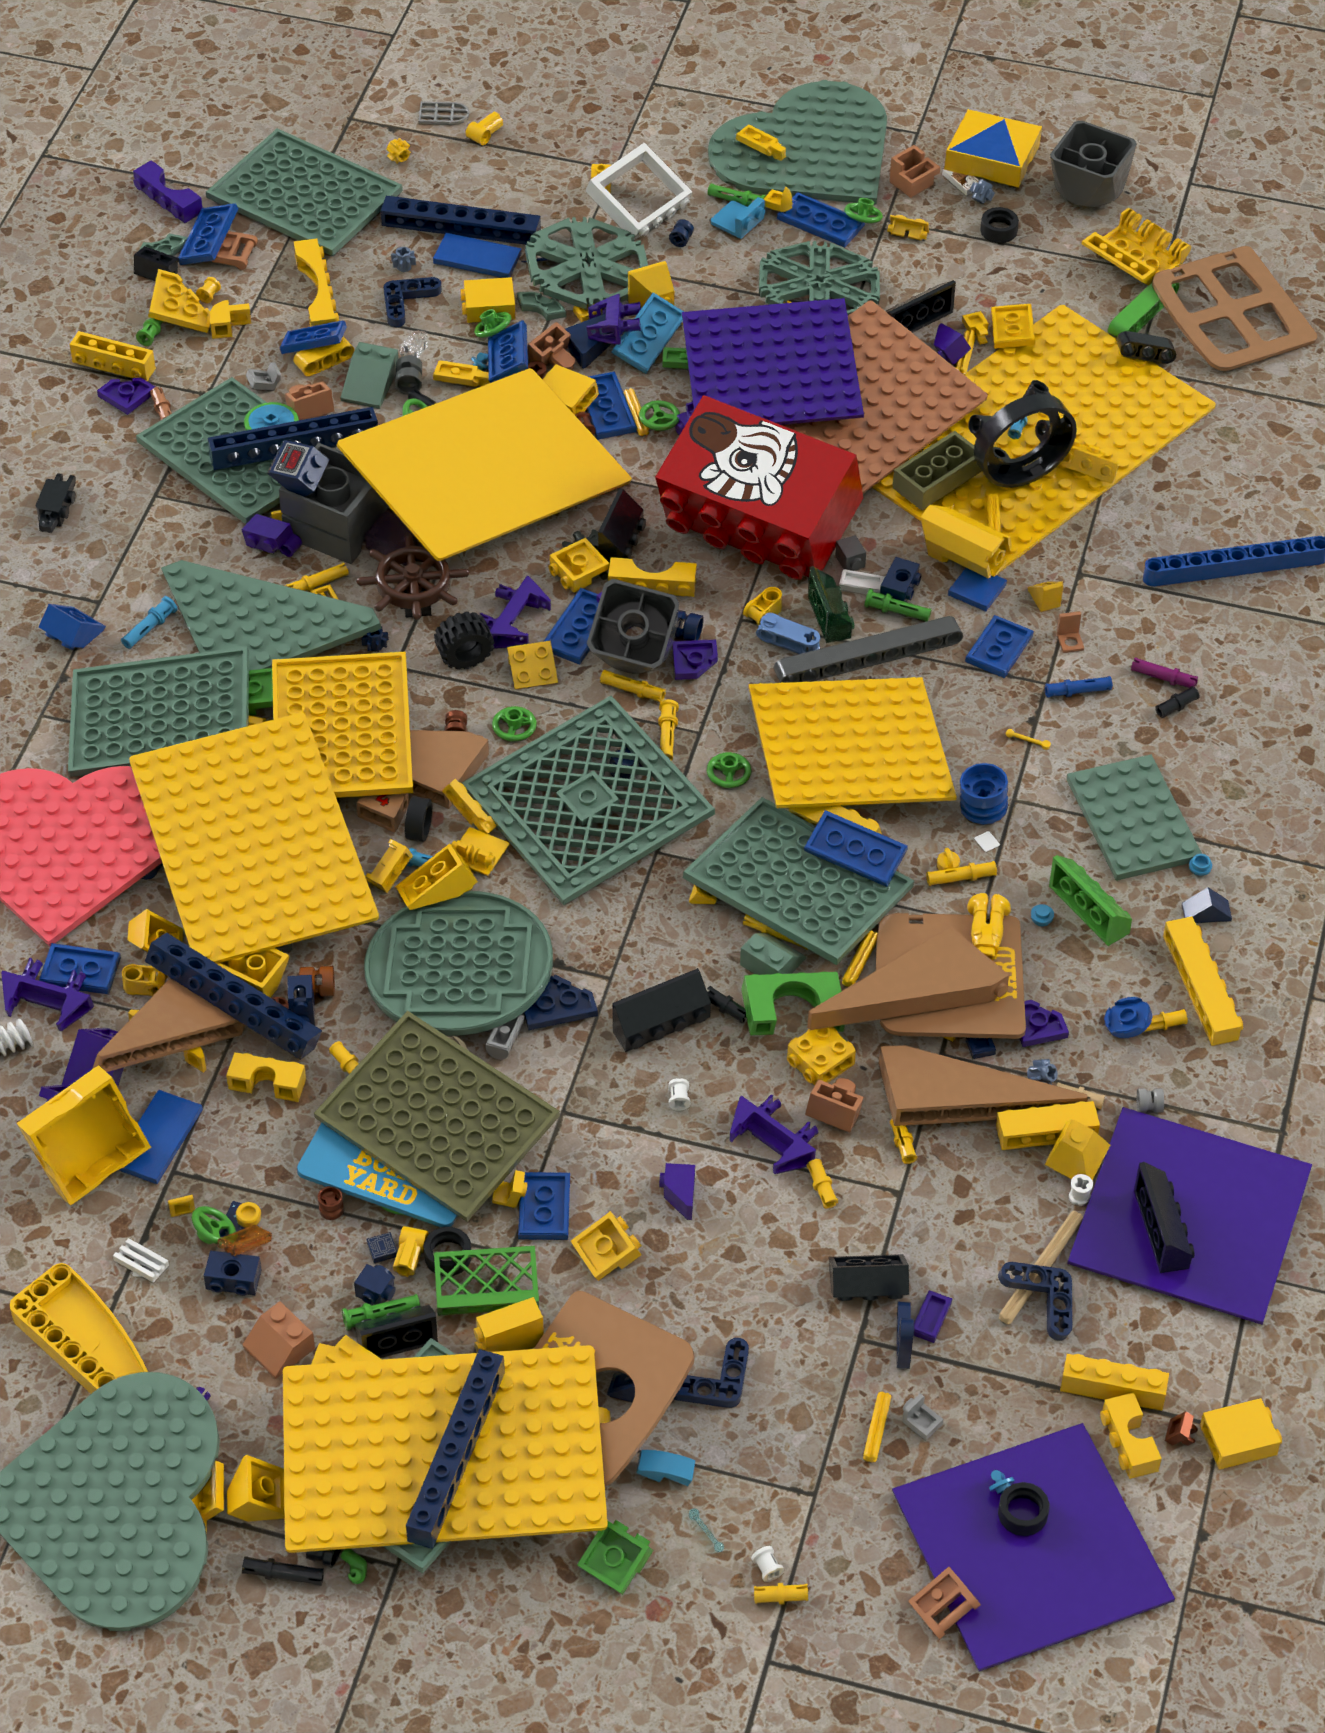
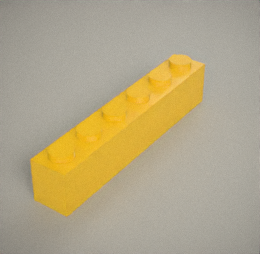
(1202, 981)

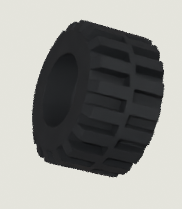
(464, 640)

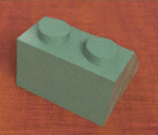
(769, 955)

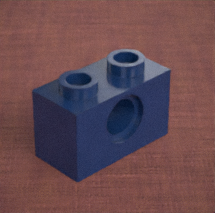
(901, 579)
(223, 1264)

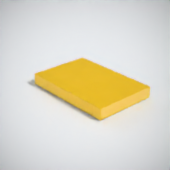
(1012, 326)

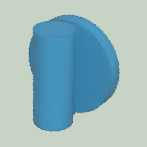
(481, 361)
(1001, 1483)

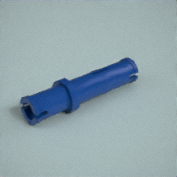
(1079, 686)

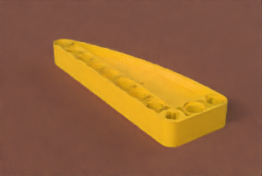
(82, 1324)

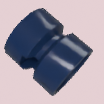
(692, 626)

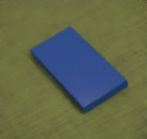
(821, 220)
(208, 234)
(477, 255)
(508, 351)
(610, 409)
(573, 628)
(856, 848)
(165, 1128)

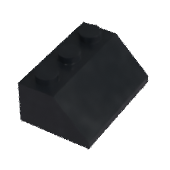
(621, 527)
(869, 1276)
(398, 1331)

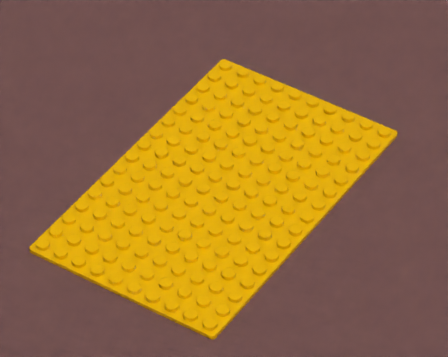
(1117, 404)

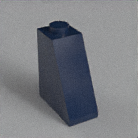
(583, 348)

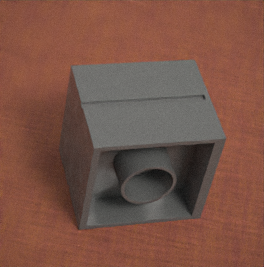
(336, 512)

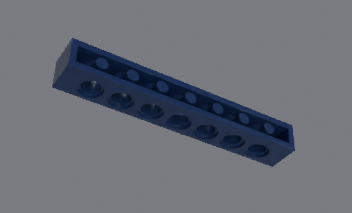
(459, 220)
(264, 442)
(233, 996)
(455, 1449)

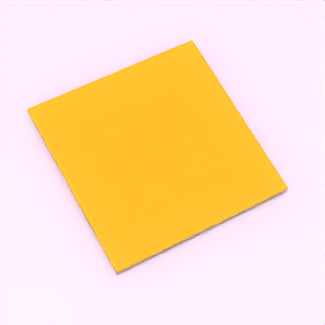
(851, 742)

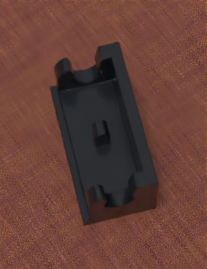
(148, 261)

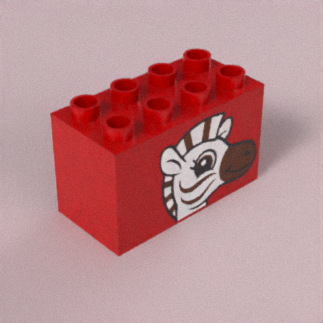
(759, 488)

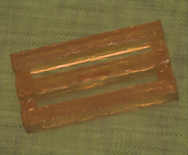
(244, 1240)

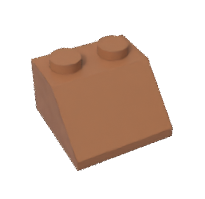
(279, 1340)

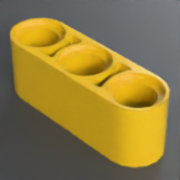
(322, 358)

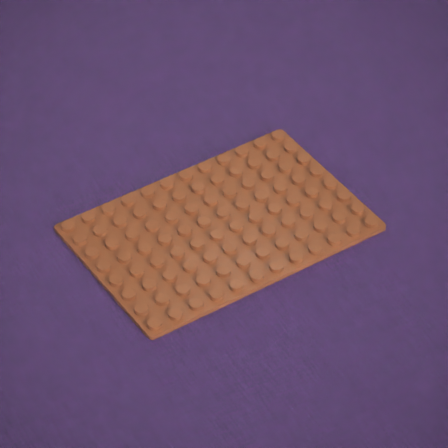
(905, 396)

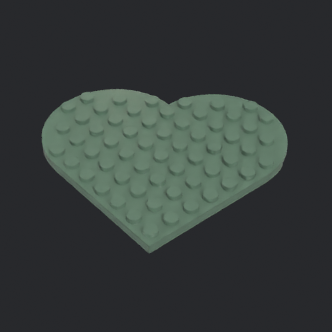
(830, 140)
(109, 1502)

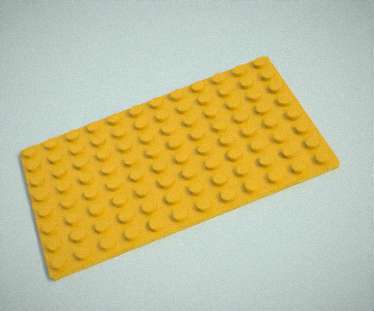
(483, 463)
(252, 839)
(370, 1429)

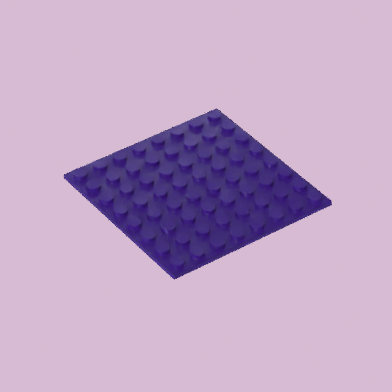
(776, 360)
(1230, 1196)
(1045, 1586)

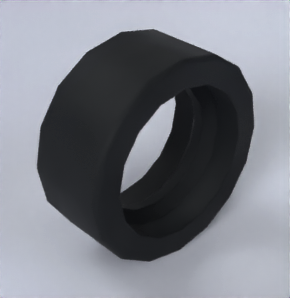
(999, 235)
(418, 819)
(443, 1235)
(1027, 1491)

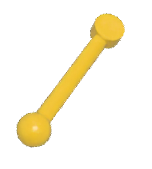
(1044, 744)

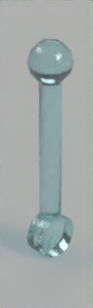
(694, 1515)

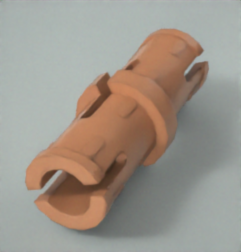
(161, 404)

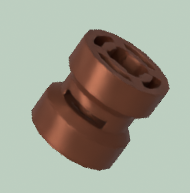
(456, 721)
(330, 1203)

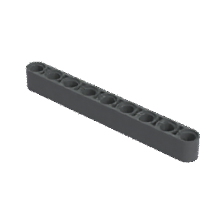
(869, 651)

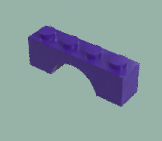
(181, 203)

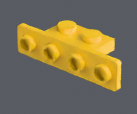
(1090, 462)
(211, 1497)

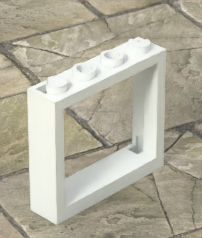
(617, 212)

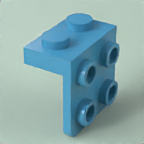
(739, 218)

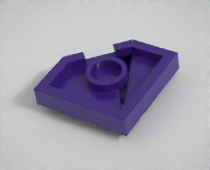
(125, 395)
(693, 658)
(1042, 1025)

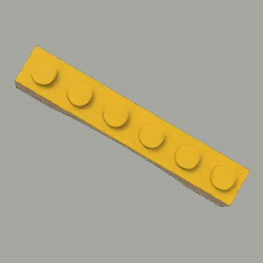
(310, 262)

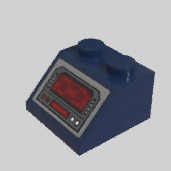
(298, 467)

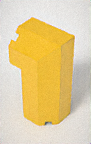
(964, 541)

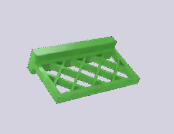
(481, 1301)

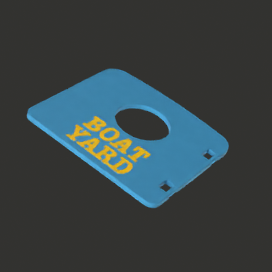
(342, 1165)

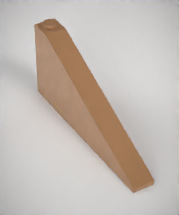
(441, 758)
(928, 978)
(167, 1025)
(946, 1090)

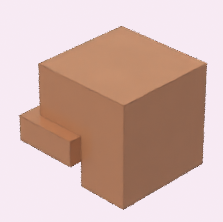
(912, 172)

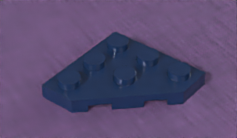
(560, 1005)

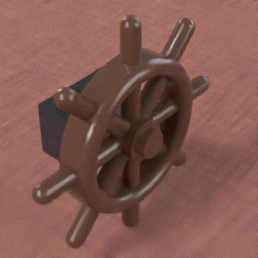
(413, 589)

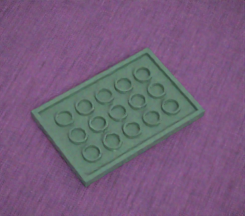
(1133, 817)

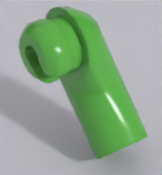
(357, 1564)

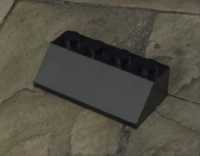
(925, 307)
(661, 1010)
(1162, 1219)

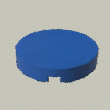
(1128, 1017)

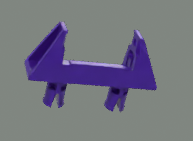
(614, 314)
(527, 594)
(65, 999)
(792, 1147)

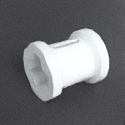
(679, 1095)
(1080, 1190)
(767, 1563)

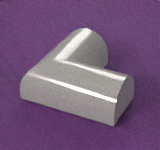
(503, 1037)

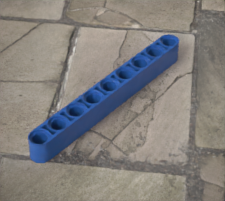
(1234, 561)

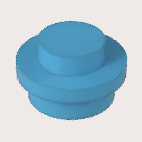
(1200, 864)
(1042, 915)

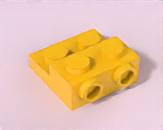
(577, 565)
(607, 1245)

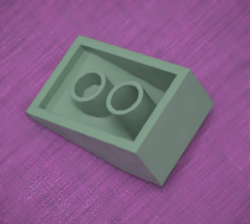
(370, 375)

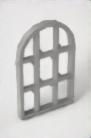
(436, 109)

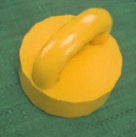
(948, 860)

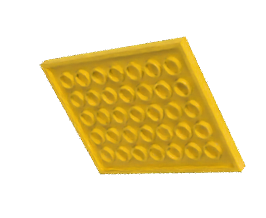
(356, 717)

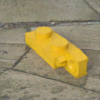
(761, 142)
(460, 374)
(469, 808)

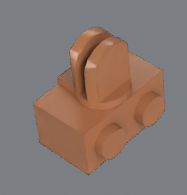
(551, 347)
(310, 400)
(835, 1103)

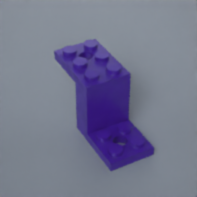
(82, 1058)

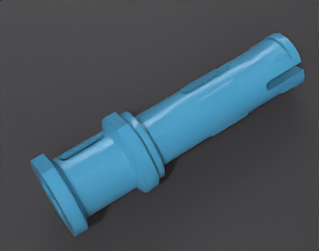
(155, 617)

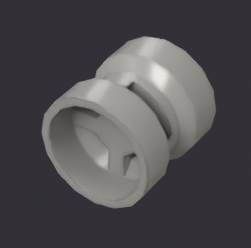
(1150, 1100)

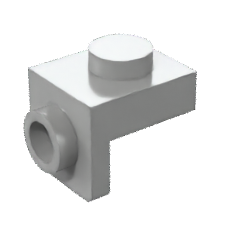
(264, 379)
(921, 1417)

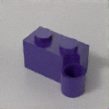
(271, 535)

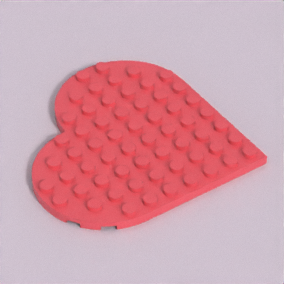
(70, 845)

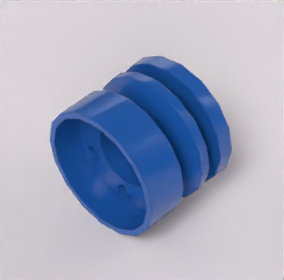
(983, 793)

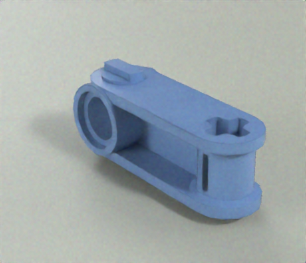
(787, 634)

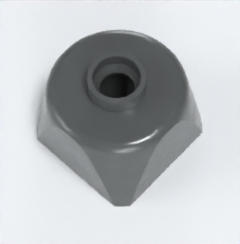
(1091, 164)
(626, 606)

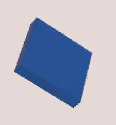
(977, 589)

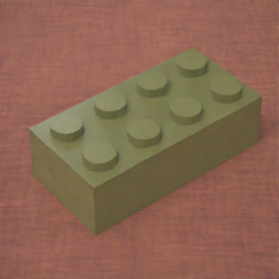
(936, 471)

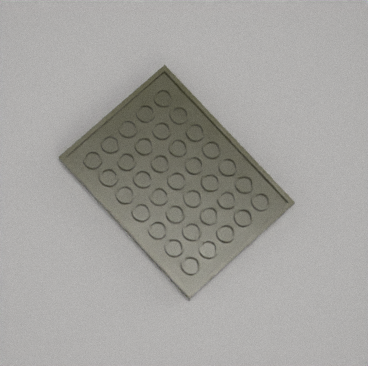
(437, 1115)

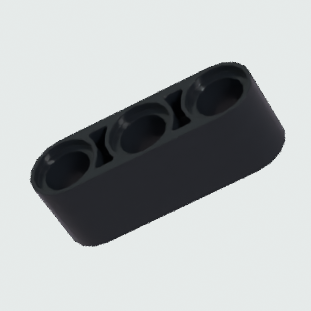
(1139, 341)

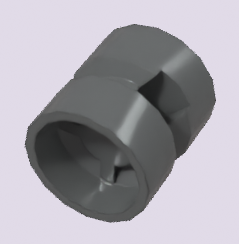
(408, 374)

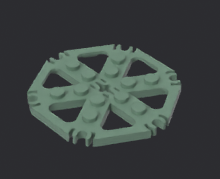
(573, 264)
(818, 278)

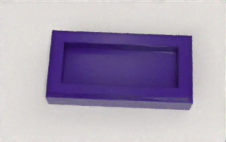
(931, 1316)

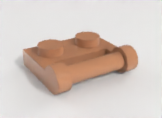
(230, 247)
(938, 1596)

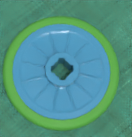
(268, 415)

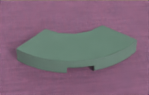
(169, 245)
(535, 302)

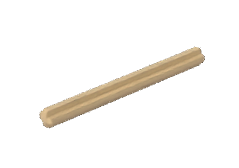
(1046, 1259)

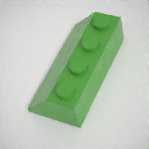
(1089, 900)

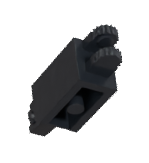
(55, 502)

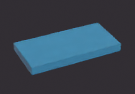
(658, 324)

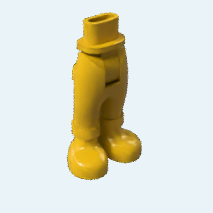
(988, 936)

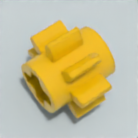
(398, 150)

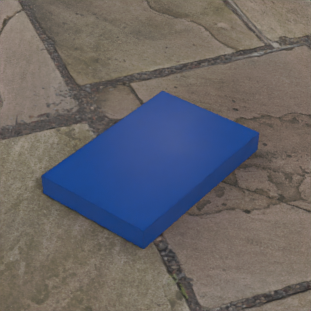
(313, 337)
(999, 646)
(96, 964)
(545, 1207)

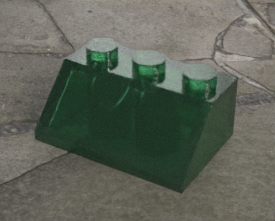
(829, 607)

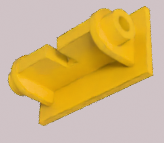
(900, 224)

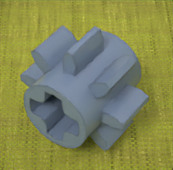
(982, 191)
(403, 259)
(1042, 1071)

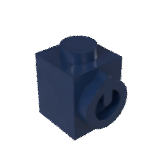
(375, 1285)

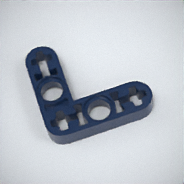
(432, 288)
(1047, 1285)
(905, 1334)
(725, 1384)

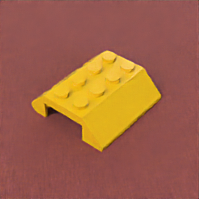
(1139, 252)

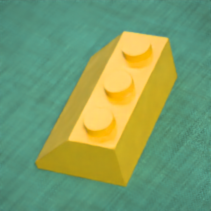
(260, 969)

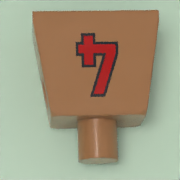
(383, 810)

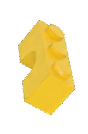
(248, 1070)
(1135, 1454)

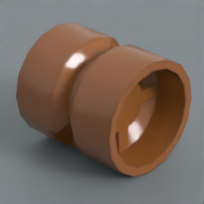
(327, 988)

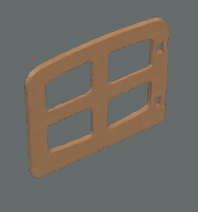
(1299, 329)

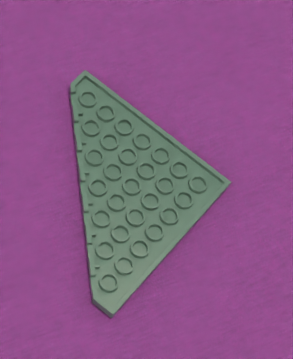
(266, 617)

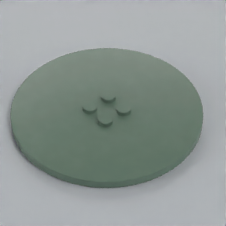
(460, 963)

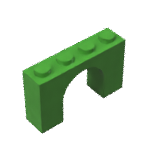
(762, 990)

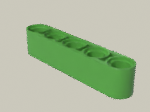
(1138, 312)

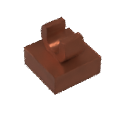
(1180, 1428)

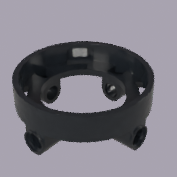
(1054, 434)

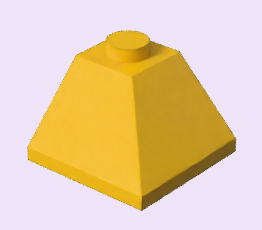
(650, 280)
(149, 927)
(1077, 1151)
(256, 1491)

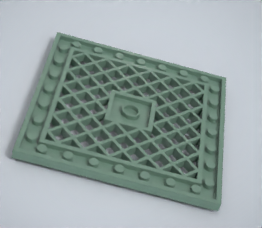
(588, 799)

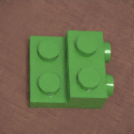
(260, 690)
(616, 1556)

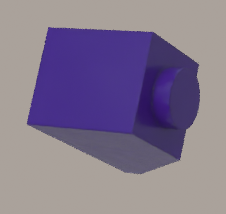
(950, 344)
(679, 1187)

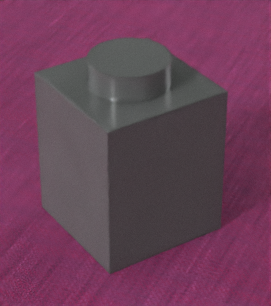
(850, 553)

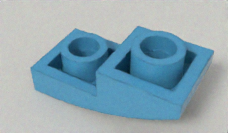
(663, 1464)

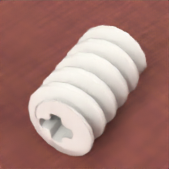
(13, 1036)

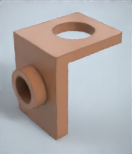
(1068, 628)

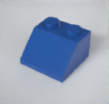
(70, 626)

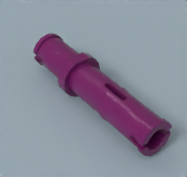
(1164, 673)

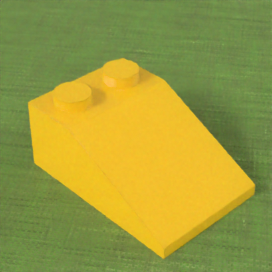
(437, 880)

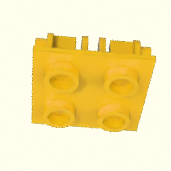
(532, 665)
(480, 850)

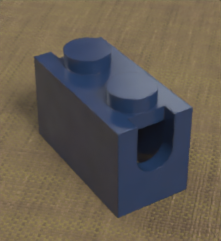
(304, 1002)

